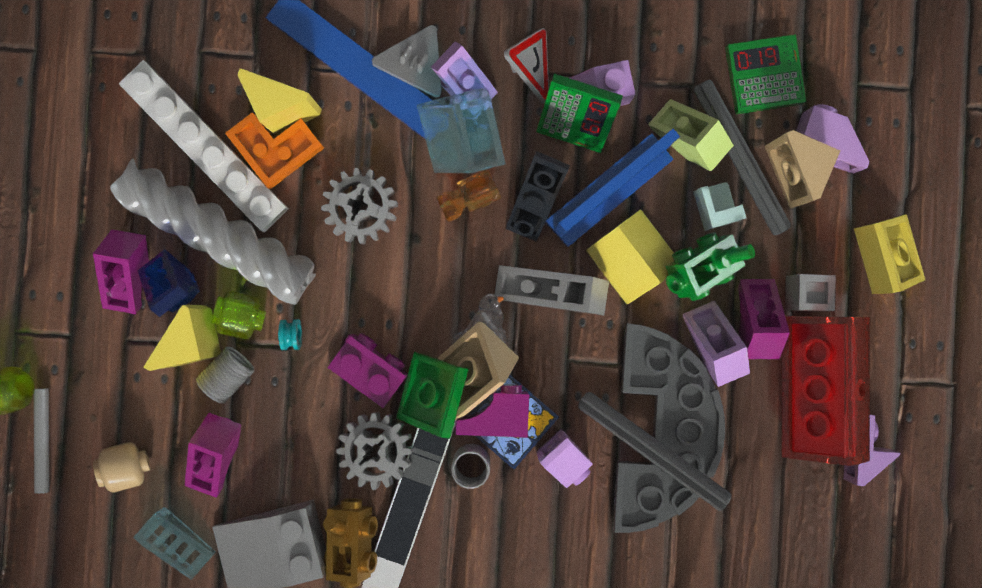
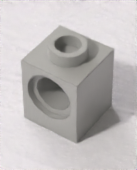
(810, 292)

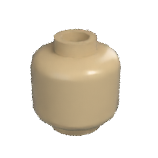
(121, 467)

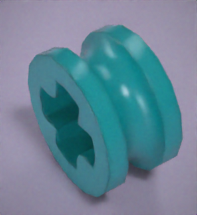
(290, 334)

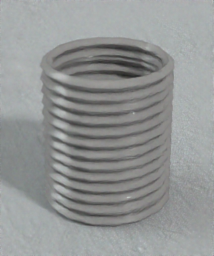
(224, 375)
(474, 482)

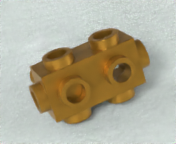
(349, 543)

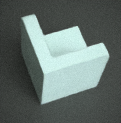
(717, 206)

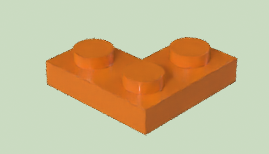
(274, 157)

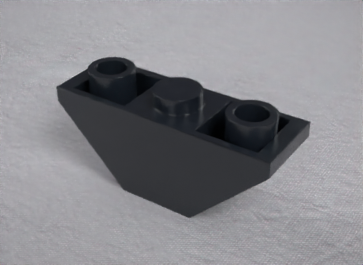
(537, 196)

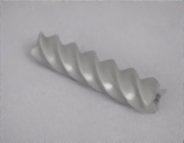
(207, 230)

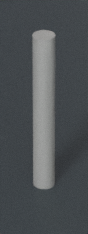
(41, 440)

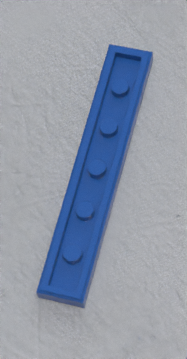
(348, 60)

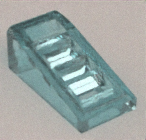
(158, 547)

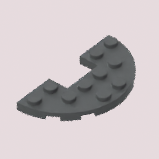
(686, 421)

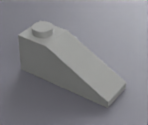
(552, 289)

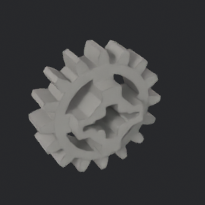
(364, 190)
(384, 460)

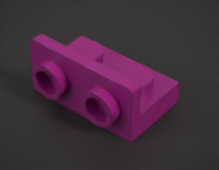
(368, 369)

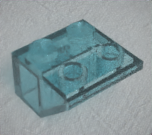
(461, 132)

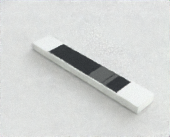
(407, 509)

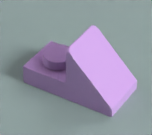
(460, 72)
(879, 460)

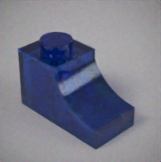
(167, 283)

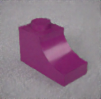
(116, 270)
(762, 319)
(502, 417)
(211, 454)

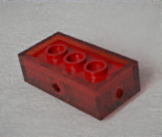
(826, 390)

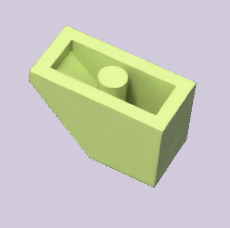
(701, 136)

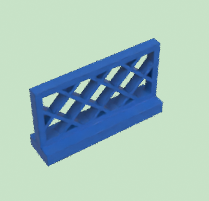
(612, 188)

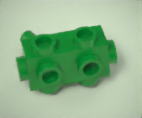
(707, 265)

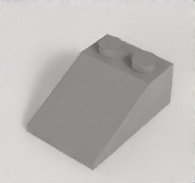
(272, 548)

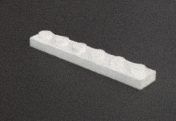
(203, 146)

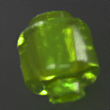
(238, 315)
(15, 389)

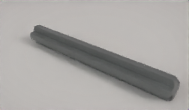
(744, 160)
(655, 451)

